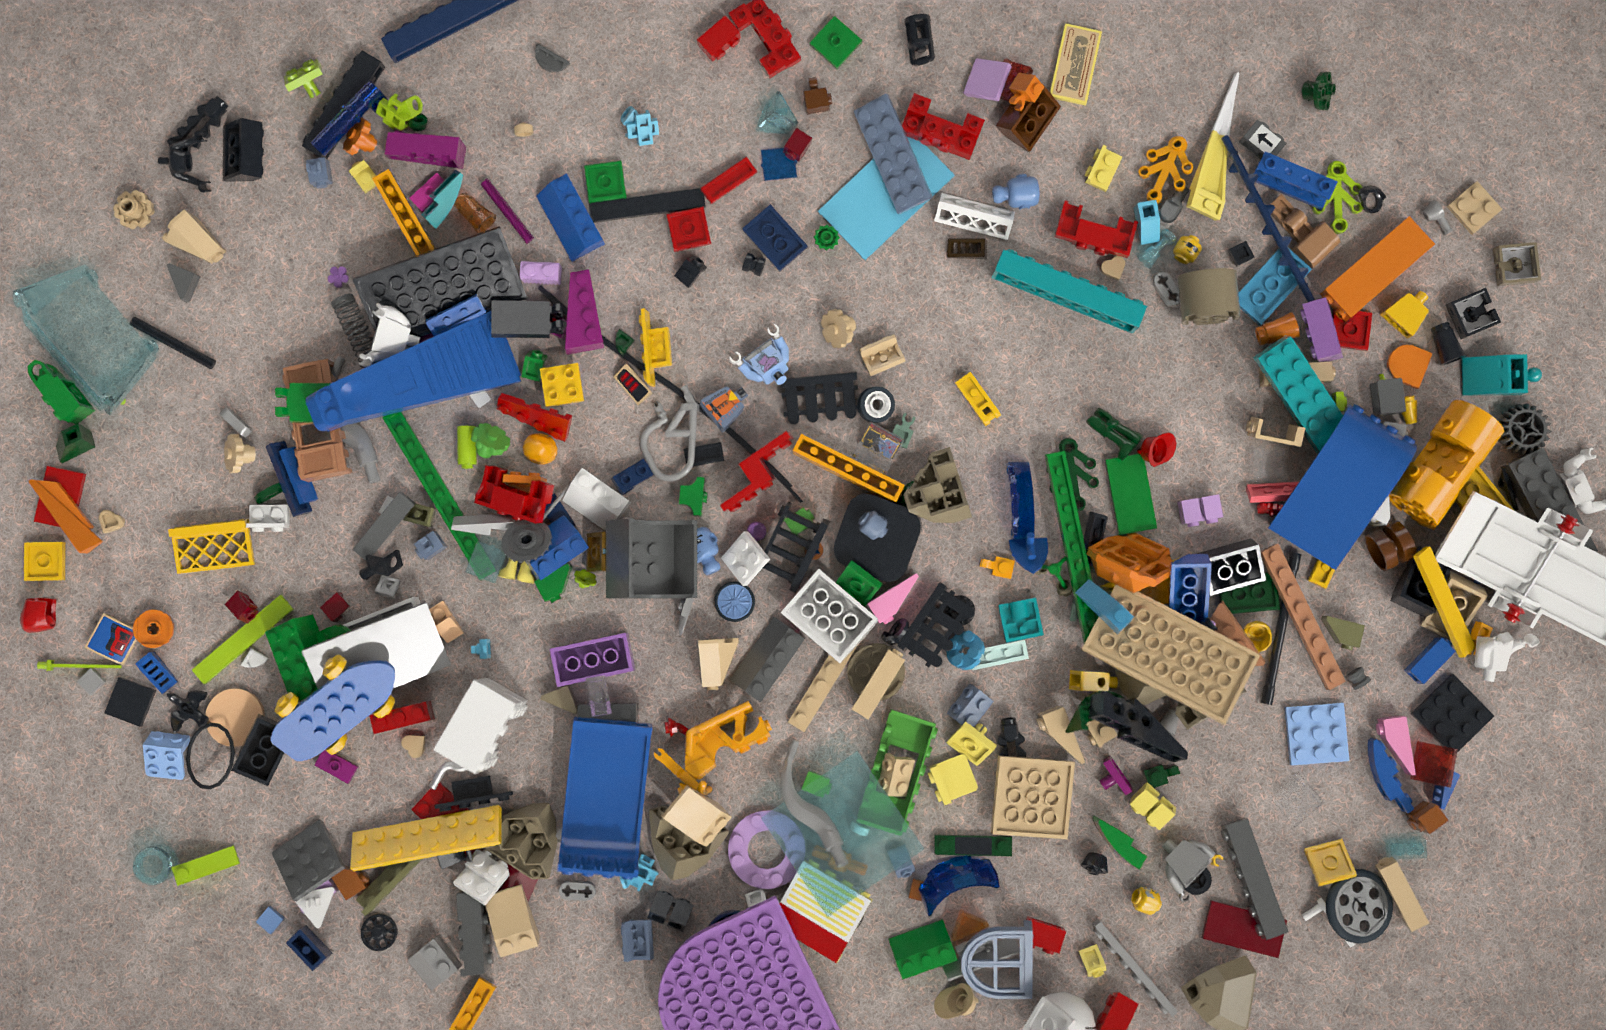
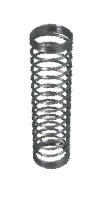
(349, 299)

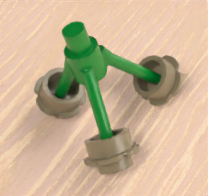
(1064, 585)

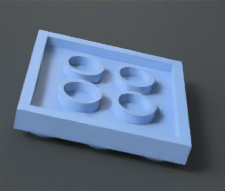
(1316, 734)

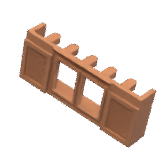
(323, 458)

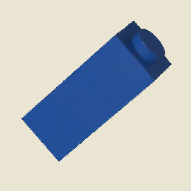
(1430, 660)

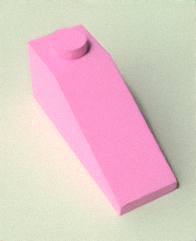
(889, 603)
(1396, 737)

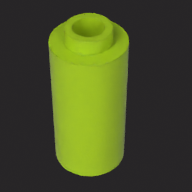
(466, 447)

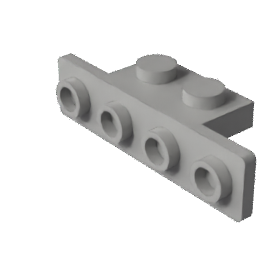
(1005, 948)

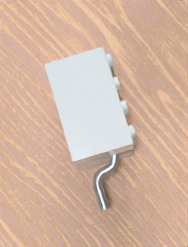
(476, 728)

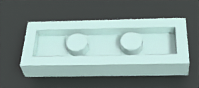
(1003, 654)

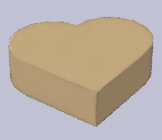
(1113, 268)
(110, 521)
(414, 744)

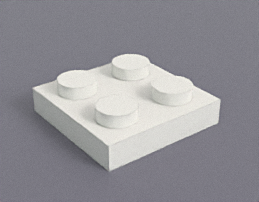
(745, 558)

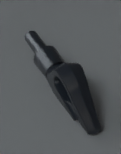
(1508, 488)

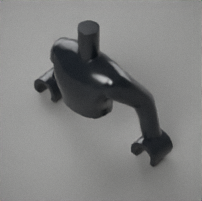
(181, 161)

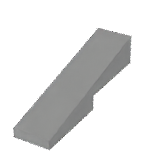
(483, 523)

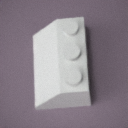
(595, 499)

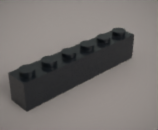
(363, 69)

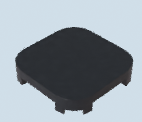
(883, 557)

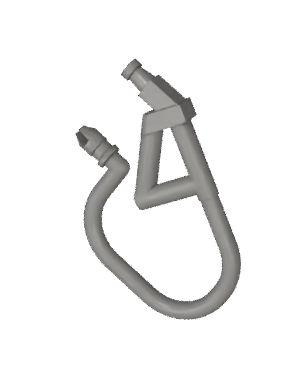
(671, 431)

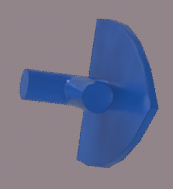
(1030, 552)

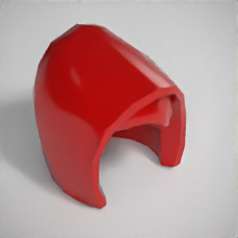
(38, 615)

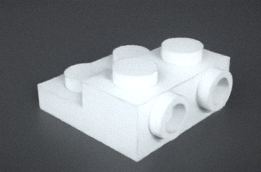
(482, 876)

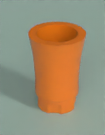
(1278, 328)

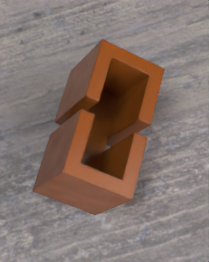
(1426, 817)

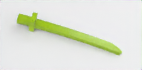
(49, 665)

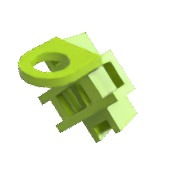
(396, 117)

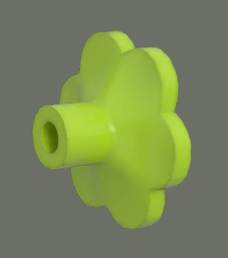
(585, 578)

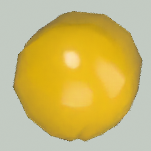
(1259, 634)

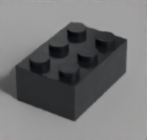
(258, 755)

